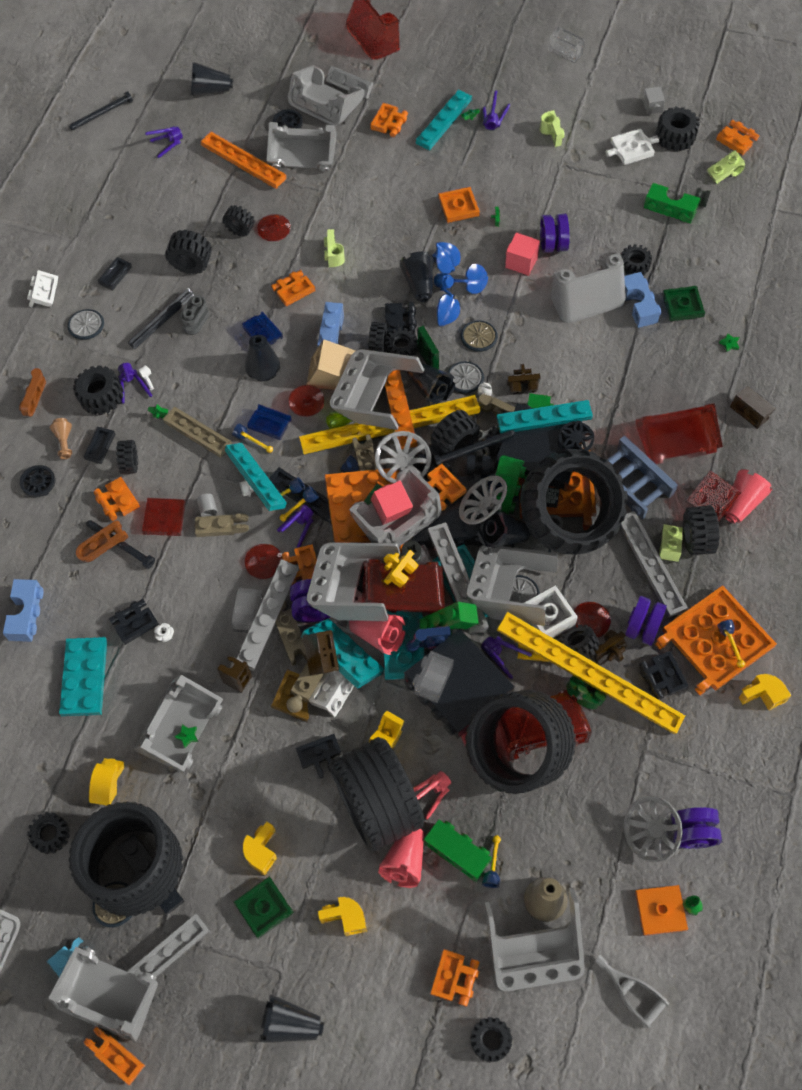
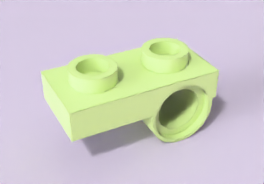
(551, 126)
(729, 165)
(335, 251)
(671, 543)

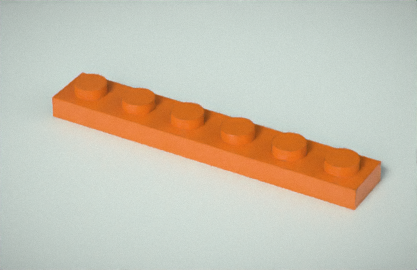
(243, 160)
(399, 406)

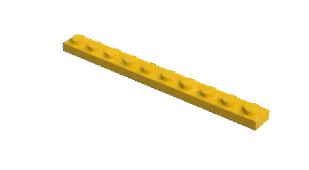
(420, 417)
(591, 673)

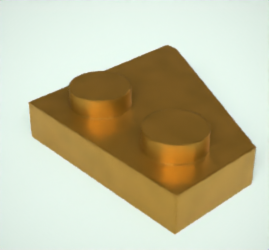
(283, 695)

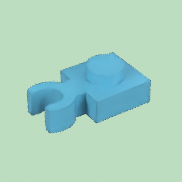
(61, 958)

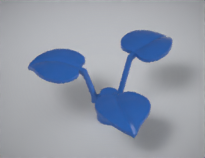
(446, 259)

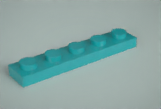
(443, 120)
(544, 416)
(255, 476)

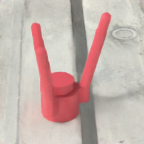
(438, 783)

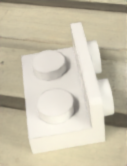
(43, 289)
(331, 692)

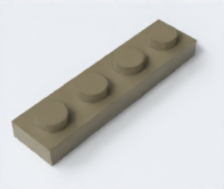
(196, 431)

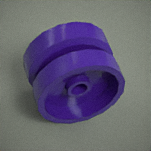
(554, 233)
(300, 608)
(645, 620)
(698, 828)

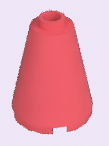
(753, 492)
(382, 635)
(404, 860)

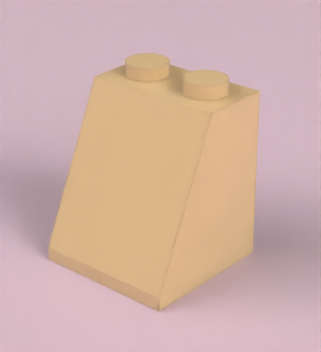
(328, 365)

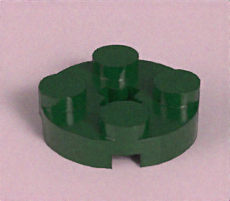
(586, 694)

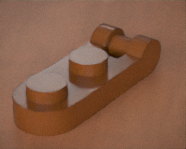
(33, 393)
(101, 542)

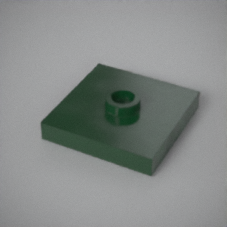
(683, 303)
(427, 348)
(263, 907)

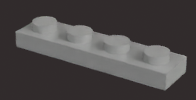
(172, 947)

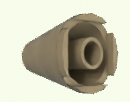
(545, 899)

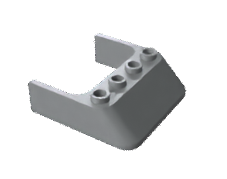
(363, 383)
(495, 577)
(337, 580)
(538, 956)

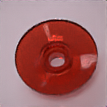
(273, 227)
(303, 395)
(262, 568)
(602, 620)

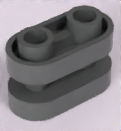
(194, 315)

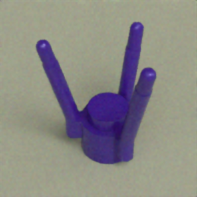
(491, 120)
(173, 134)
(127, 374)
(301, 516)
(493, 649)

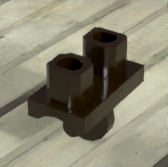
(531, 380)
(612, 648)

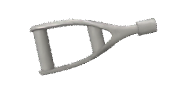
(625, 987)

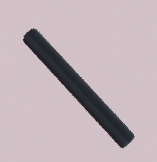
(160, 319)

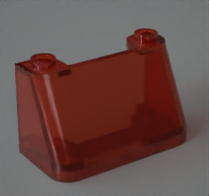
(373, 32)
(680, 433)
(420, 593)
(524, 732)

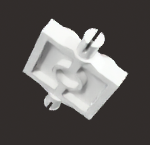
(632, 146)

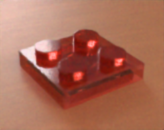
(714, 492)
(164, 517)

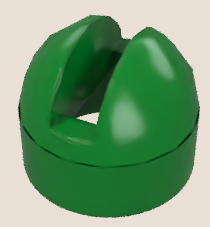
(693, 900)

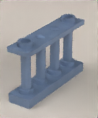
(651, 473)

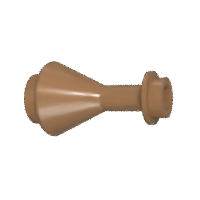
(61, 429)

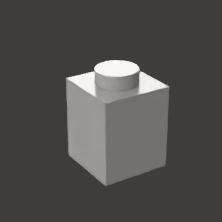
(653, 100)

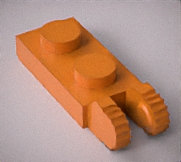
(115, 1056)

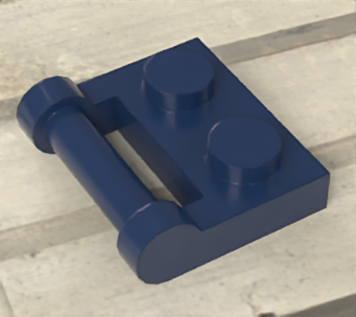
(428, 638)

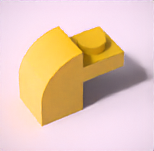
(769, 688)
(389, 729)
(104, 781)
(255, 851)
(349, 912)

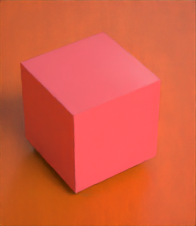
(522, 254)
(391, 502)

